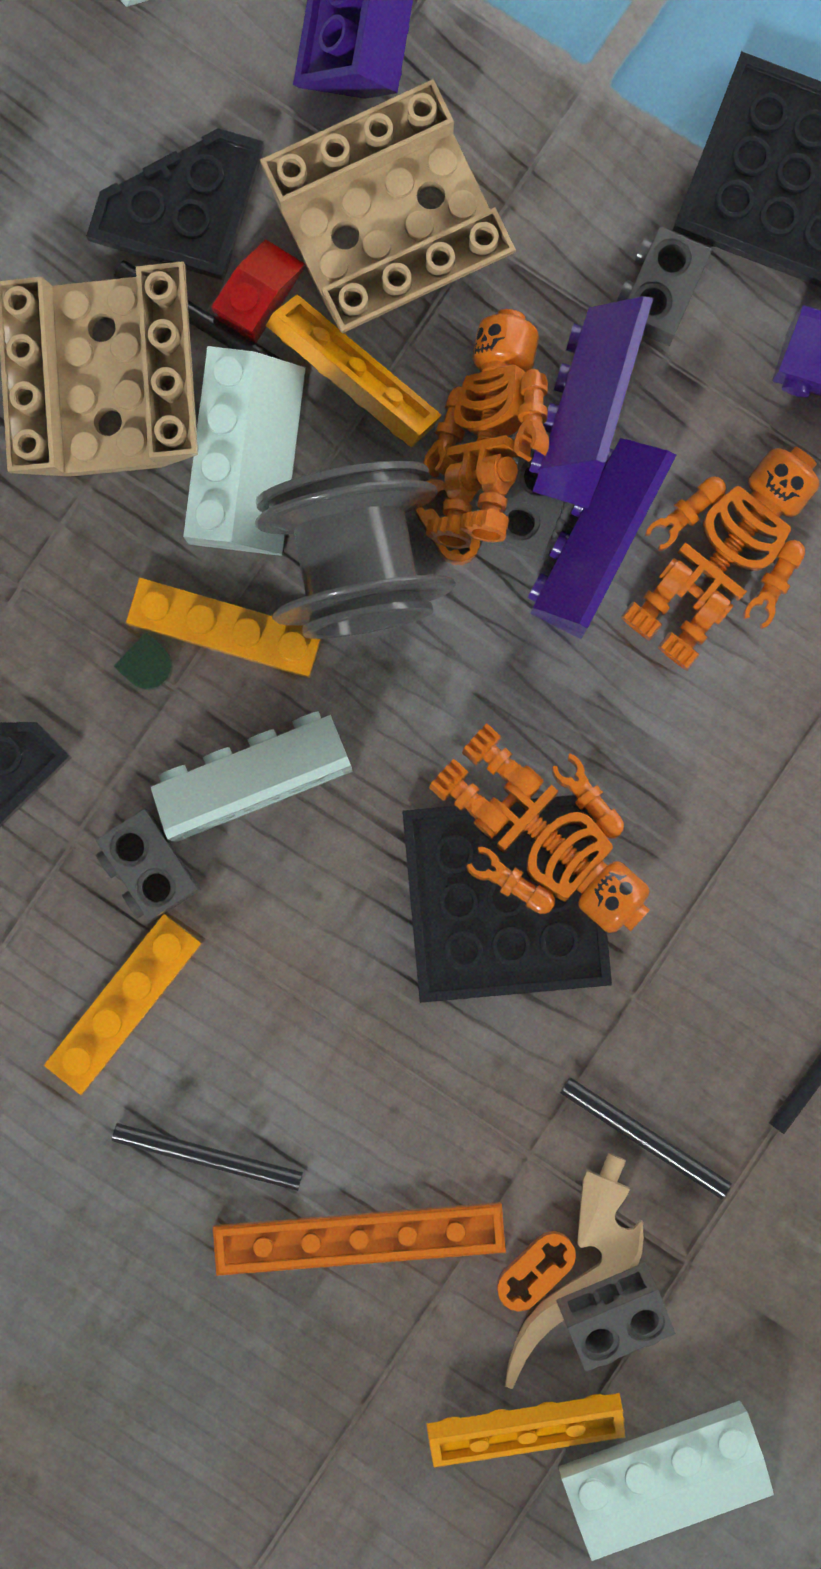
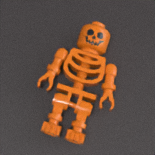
(507, 400)
(779, 487)
(609, 892)

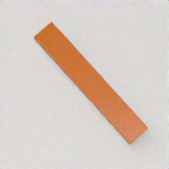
(359, 1238)

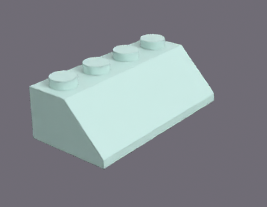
(243, 447)
(250, 778)
(666, 1480)

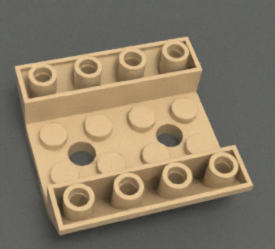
(369, 180)
(65, 381)

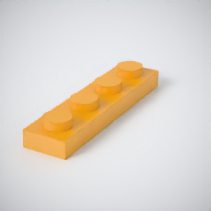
(353, 370)
(221, 627)
(122, 1004)
(526, 1429)

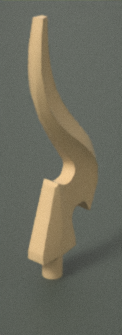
(597, 1227)

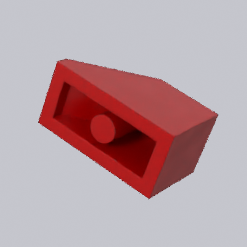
(257, 290)

